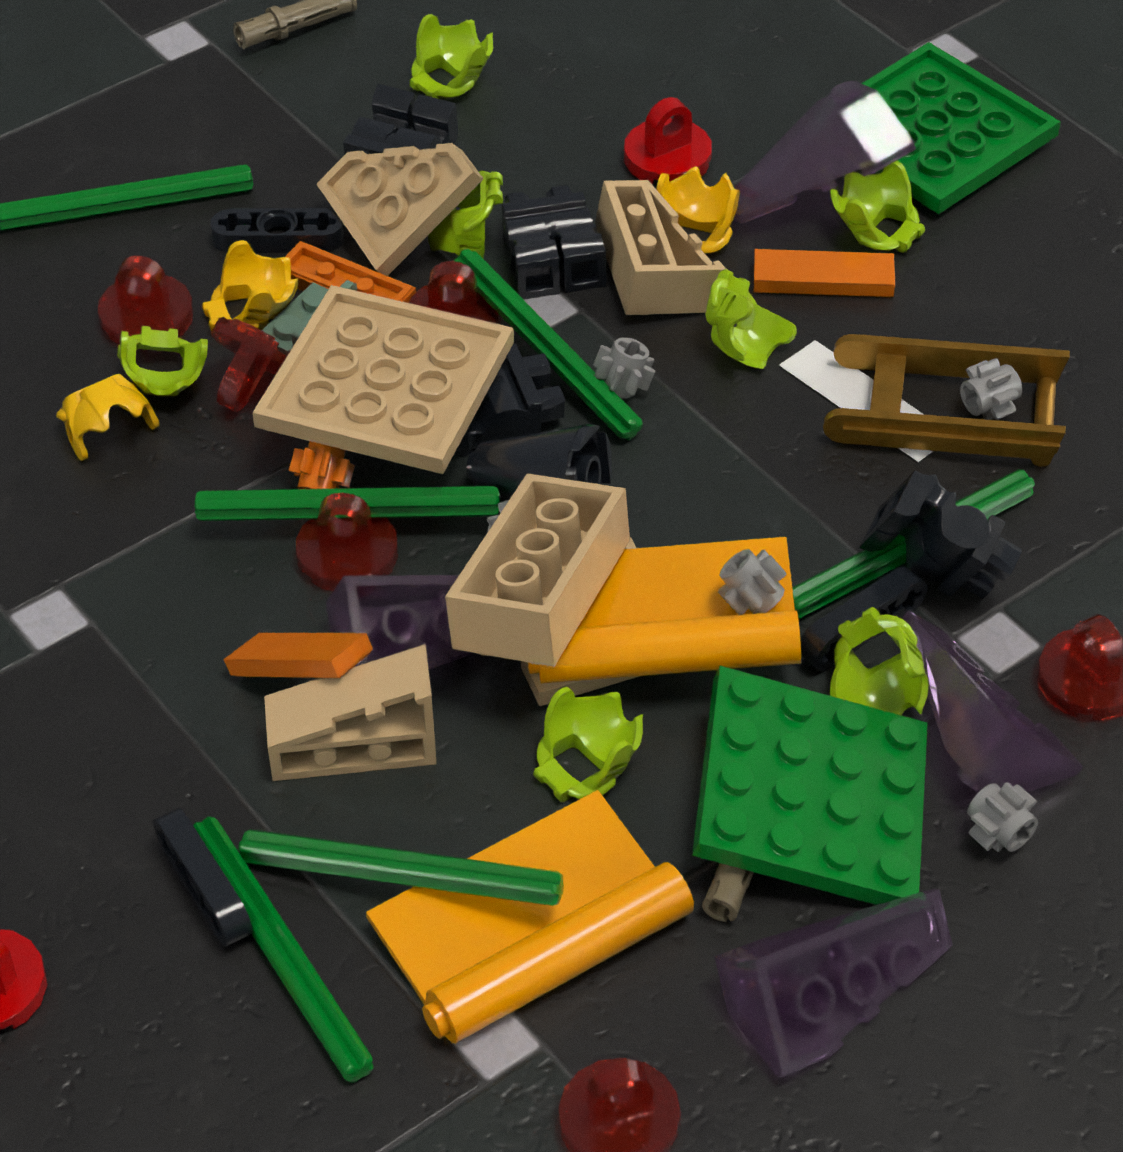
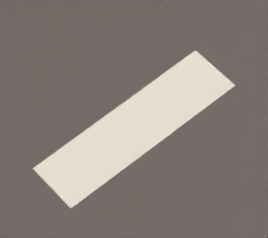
(840, 385)

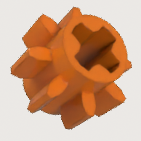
(321, 467)

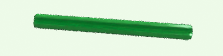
(125, 197)
(560, 355)
(383, 503)
(869, 565)
(402, 867)
(289, 959)

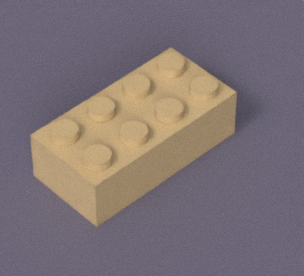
(538, 569)

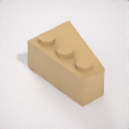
(650, 254)
(354, 723)

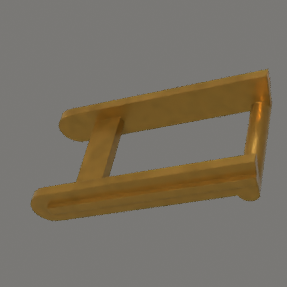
(888, 427)

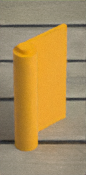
(667, 618)
(490, 955)

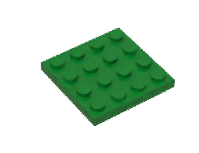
(960, 124)
(812, 789)

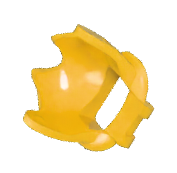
(702, 206)
(259, 279)
(90, 406)

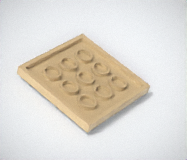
(385, 379)

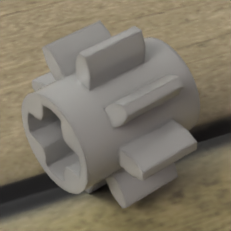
(625, 367)
(991, 389)
(752, 582)
(1002, 817)

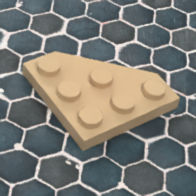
(397, 197)

